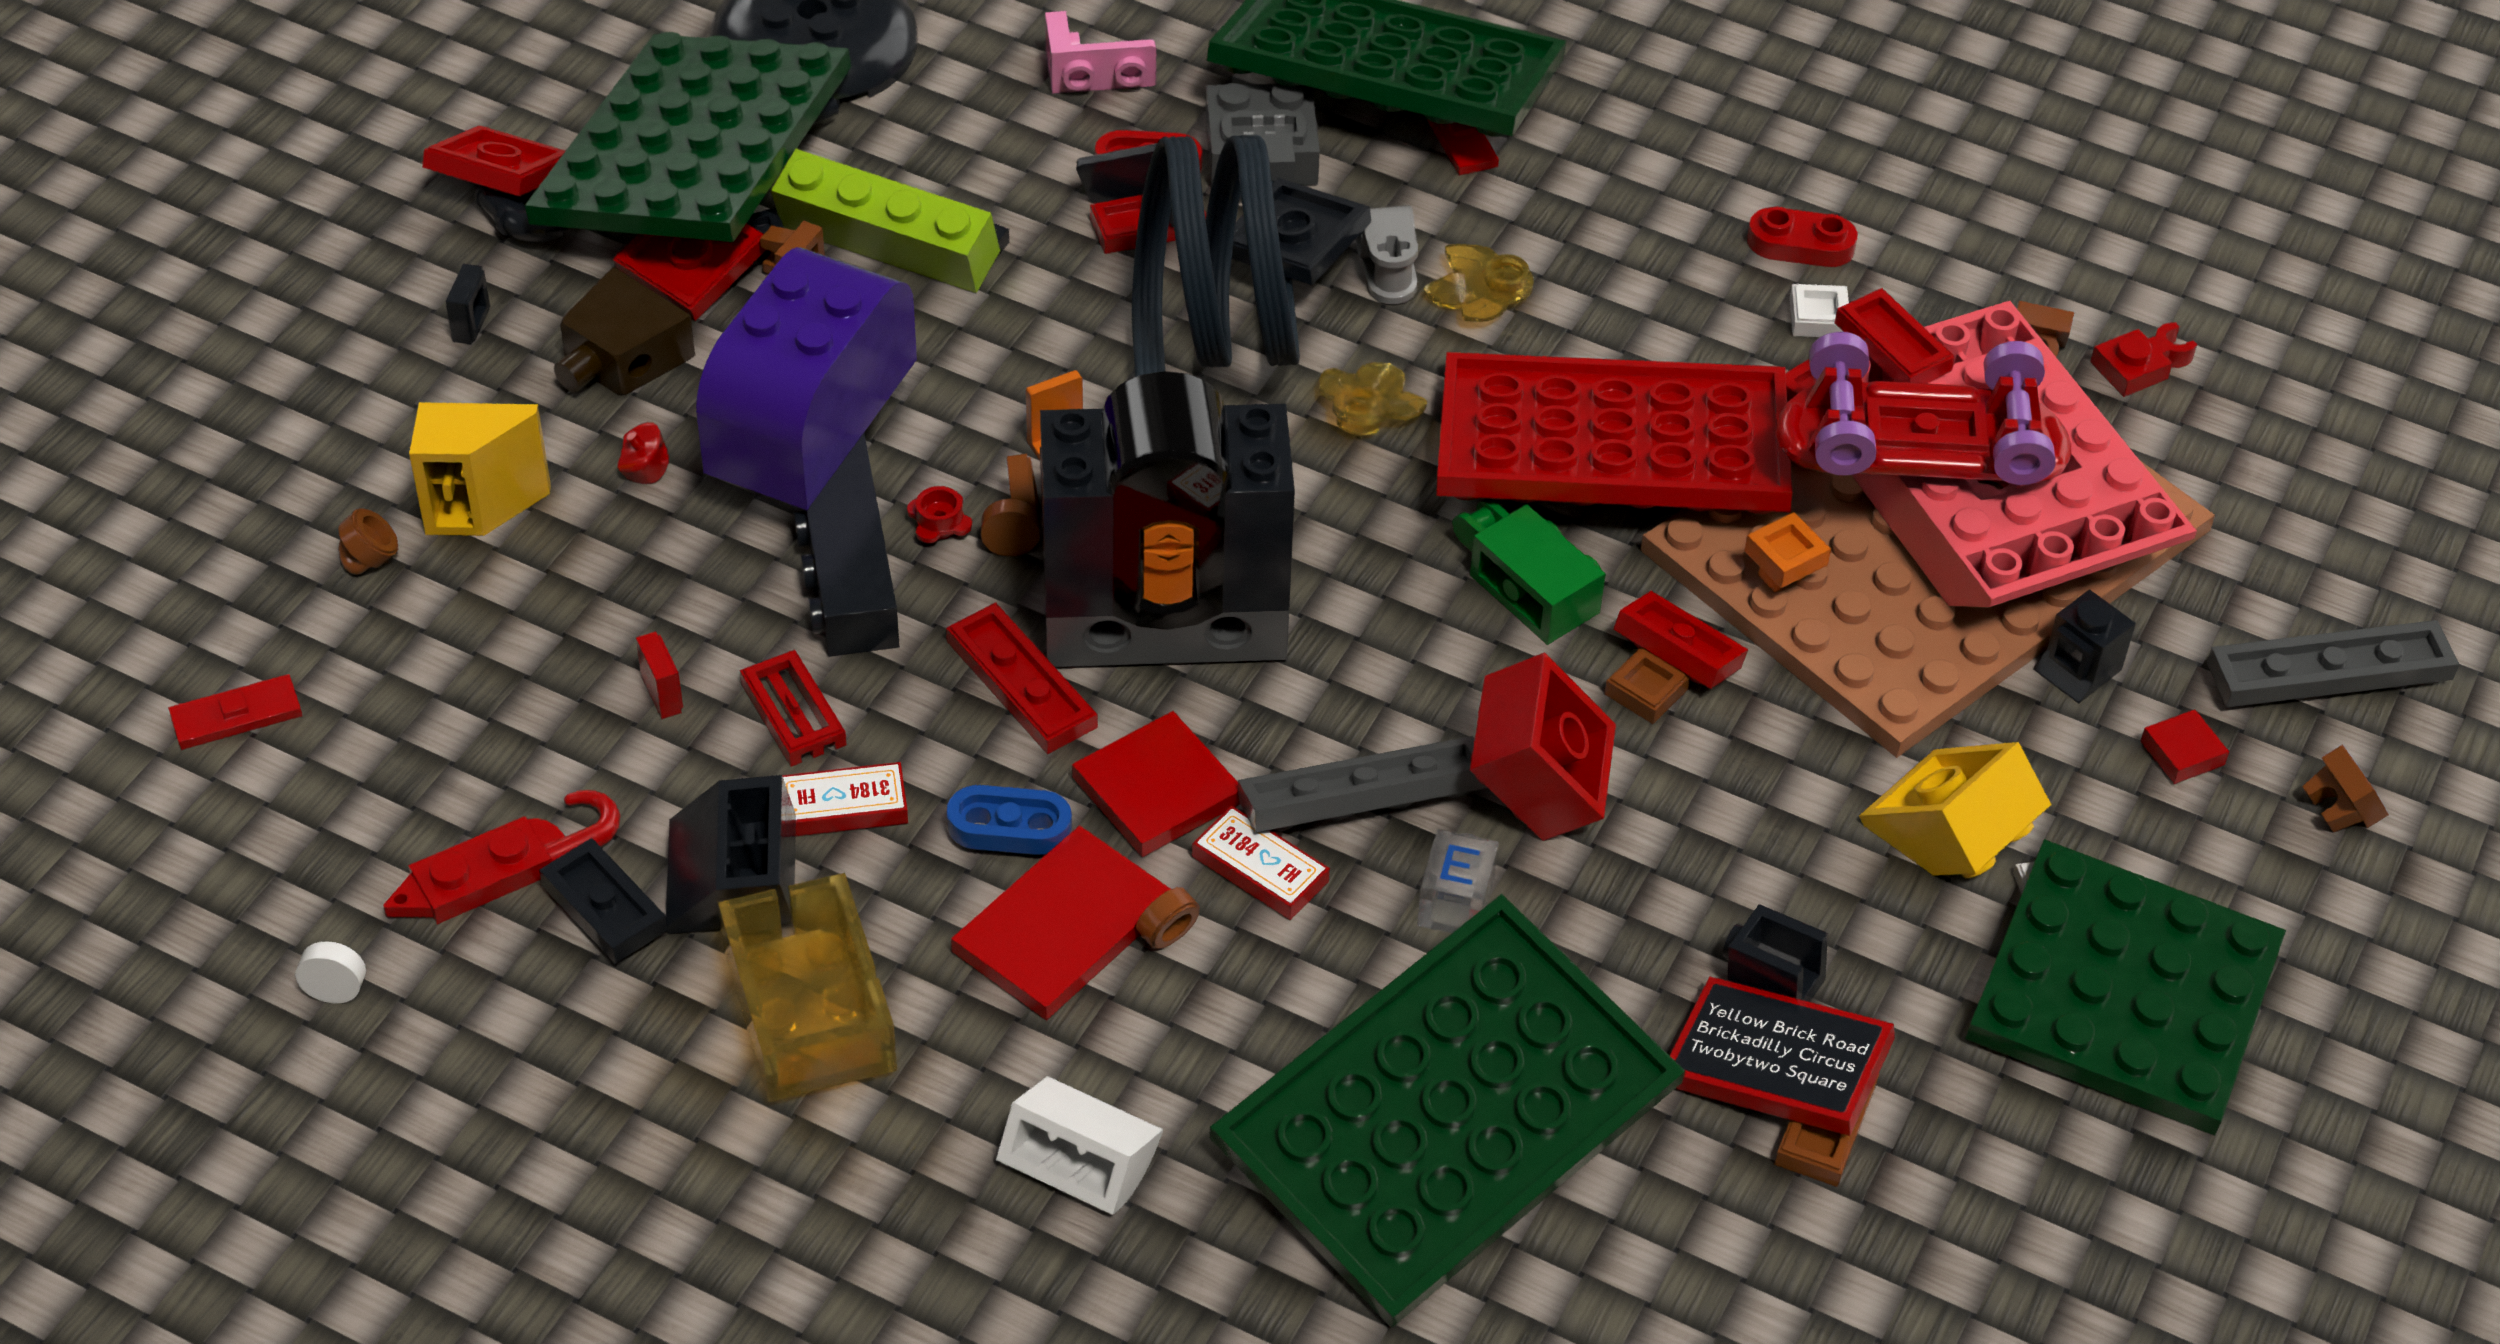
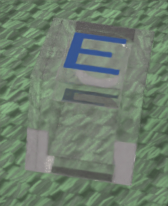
(1456, 880)

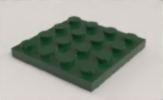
(2127, 986)

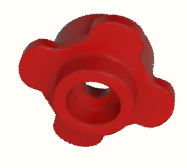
(939, 514)

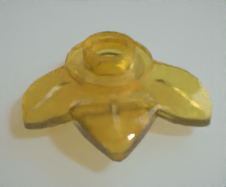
(1481, 282)
(1369, 397)

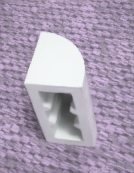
(1078, 1144)

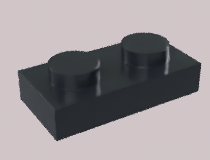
(603, 900)

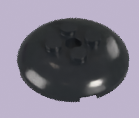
(876, 32)

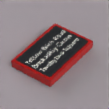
(1781, 1055)

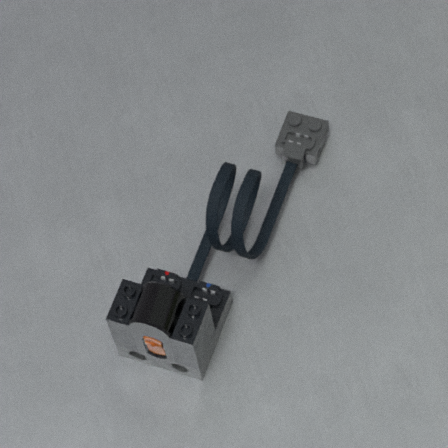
(1166, 503)

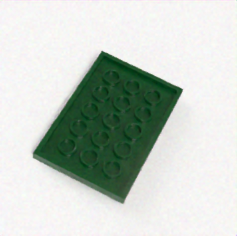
(1394, 57)
(690, 137)
(1446, 1108)

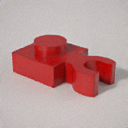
(2139, 361)

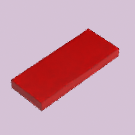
(1465, 147)
(235, 711)

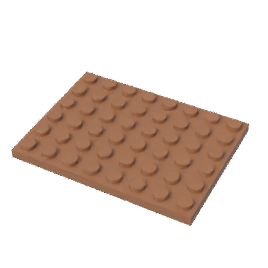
(1871, 622)

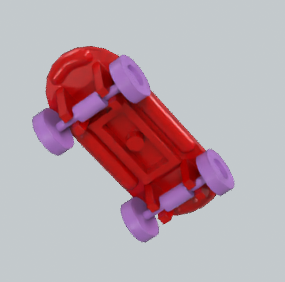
(1924, 427)

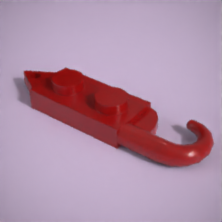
(495, 862)

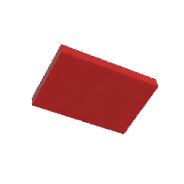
(1059, 922)

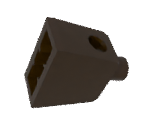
(622, 336)

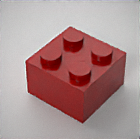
(1543, 747)

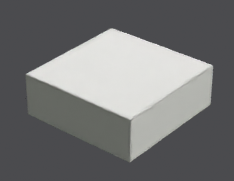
(1815, 309)

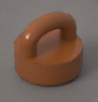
(365, 541)

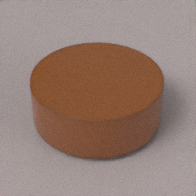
(1010, 527)
(1168, 918)

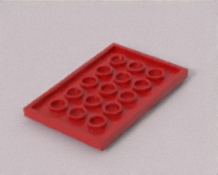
(1613, 432)

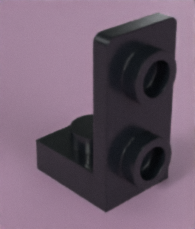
(1116, 174)

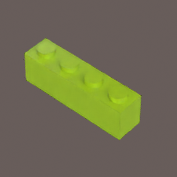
(888, 220)

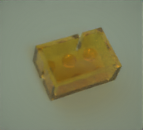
(809, 991)

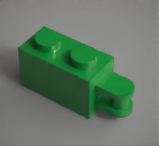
(1531, 568)

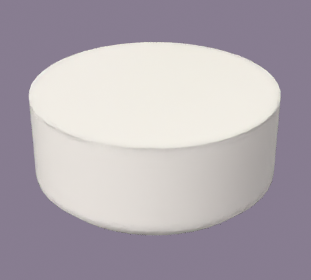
(330, 972)

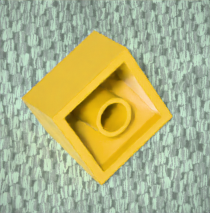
(1960, 808)

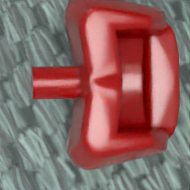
(644, 454)

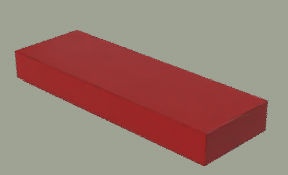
(1022, 678)

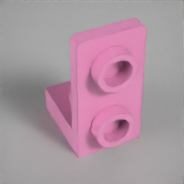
(1095, 65)

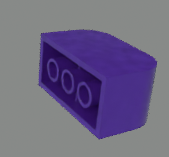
(802, 375)

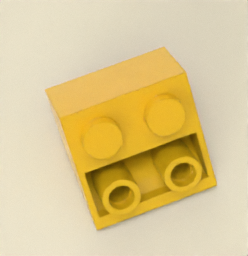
(477, 465)

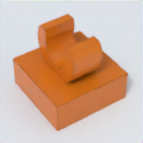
(1786, 551)

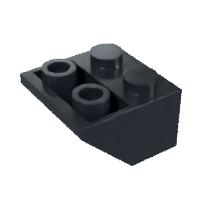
(727, 847)

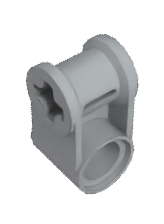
(1388, 254)

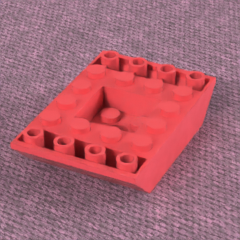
(2020, 539)

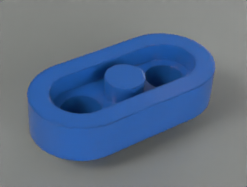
(1010, 819)

